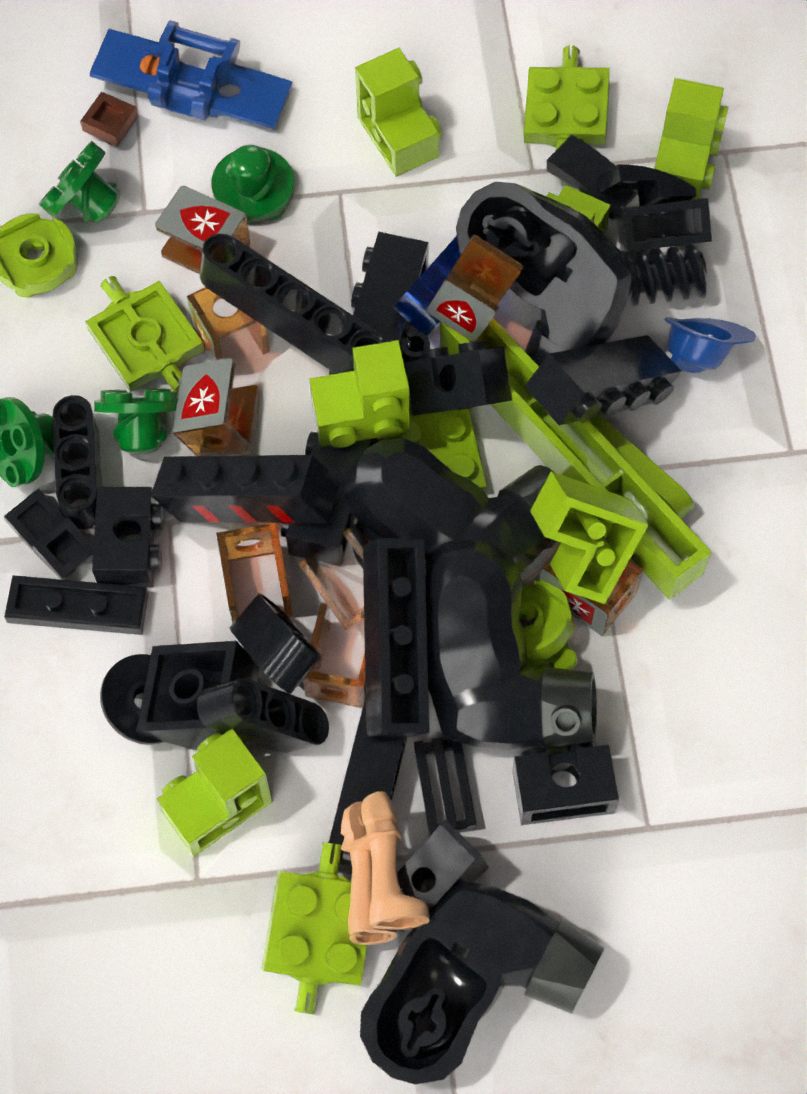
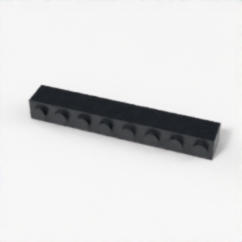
(390, 272)

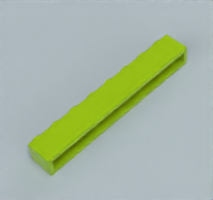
(668, 548)

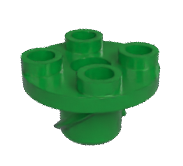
(254, 182)
(83, 188)
(138, 417)
(23, 442)

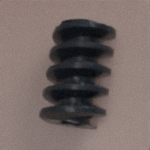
(669, 273)

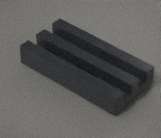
(438, 747)

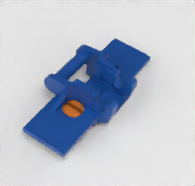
(188, 89)

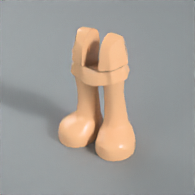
(376, 899)

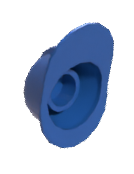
(704, 342)

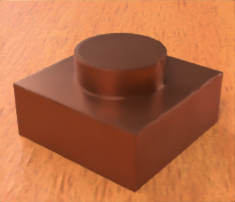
(109, 118)

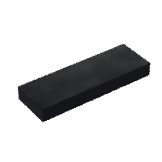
(76, 605)

